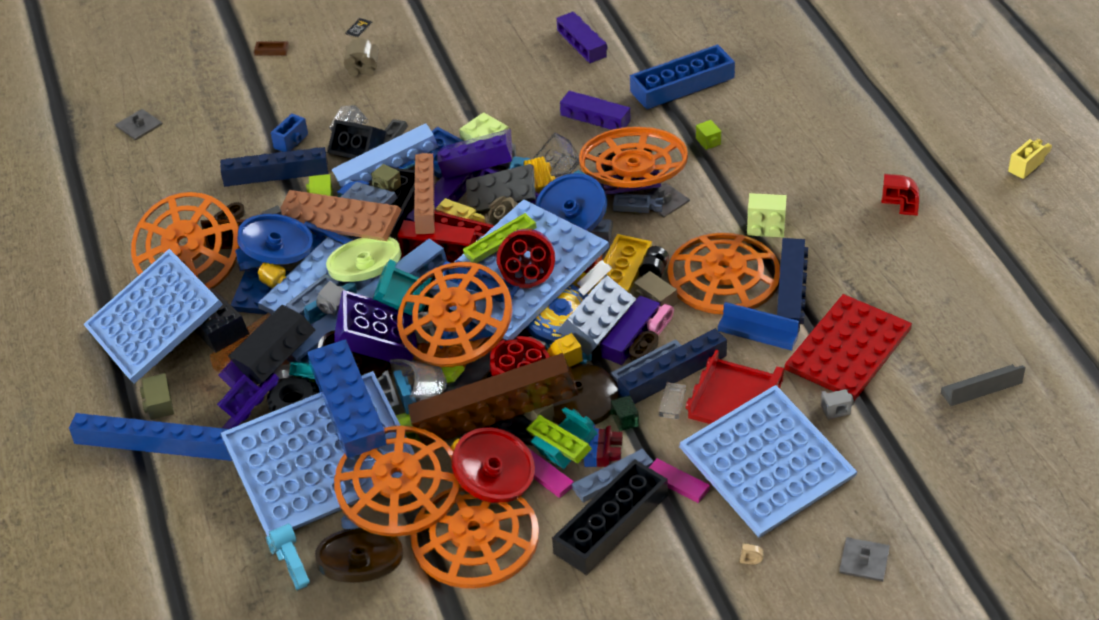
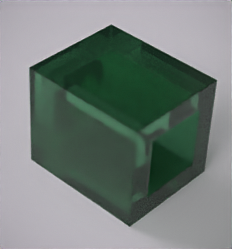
(624, 413)

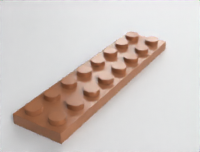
(342, 214)

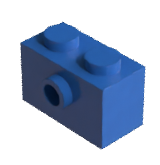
(289, 133)

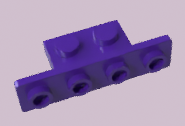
(244, 397)

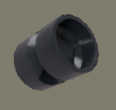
(654, 261)

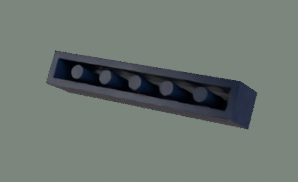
(274, 166)
(791, 279)
(672, 366)

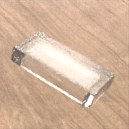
(672, 400)

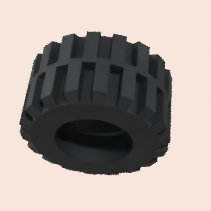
(289, 392)

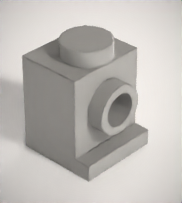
(836, 403)

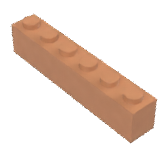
(424, 194)

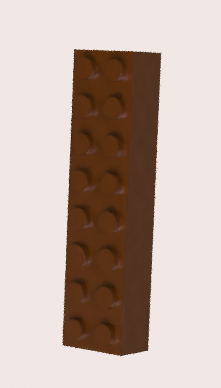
(494, 399)

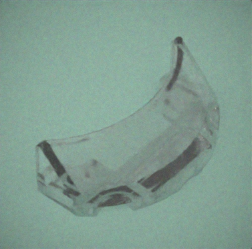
(428, 378)

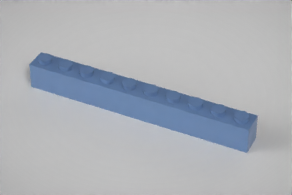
(417, 263)

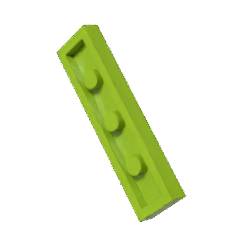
(490, 244)
(567, 443)

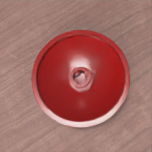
(493, 465)

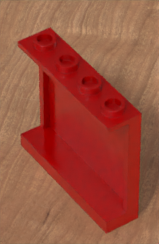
(727, 387)

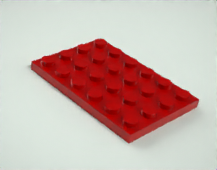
(848, 346)

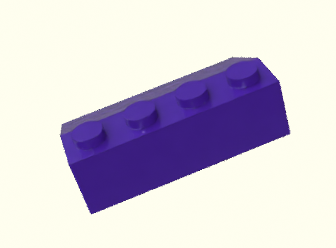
(475, 154)
(372, 328)

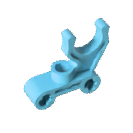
(282, 542)

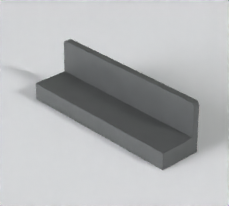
(983, 384)

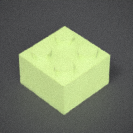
(481, 126)
(766, 215)

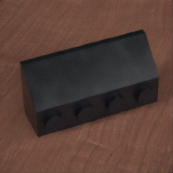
(271, 344)

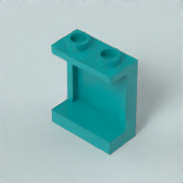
(395, 284)
(574, 424)

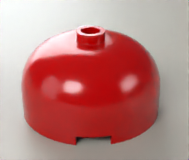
(512, 258)
(509, 354)

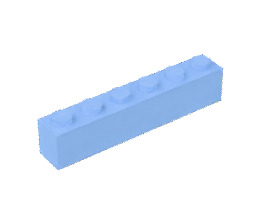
(392, 153)

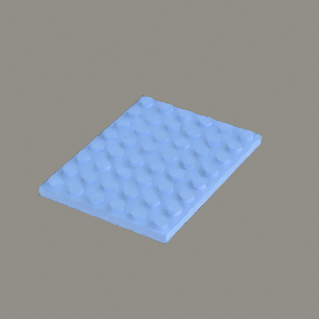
(574, 253)
(293, 457)

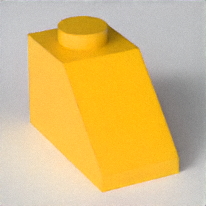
(569, 347)

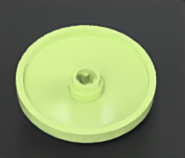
(362, 259)

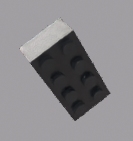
(222, 327)

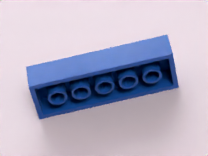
(682, 76)
(346, 398)

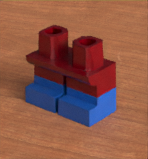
(601, 447)

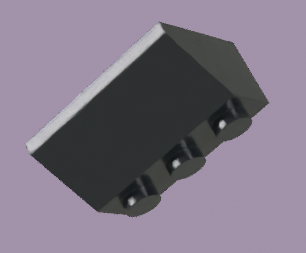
(354, 139)

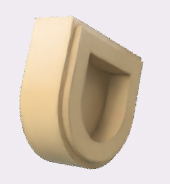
(751, 554)

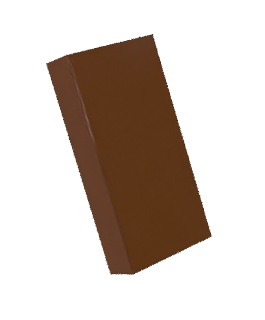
(271, 48)

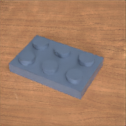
(370, 193)

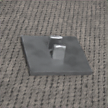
(138, 124)
(671, 198)
(864, 559)

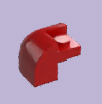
(901, 191)

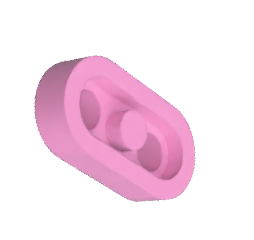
(661, 319)

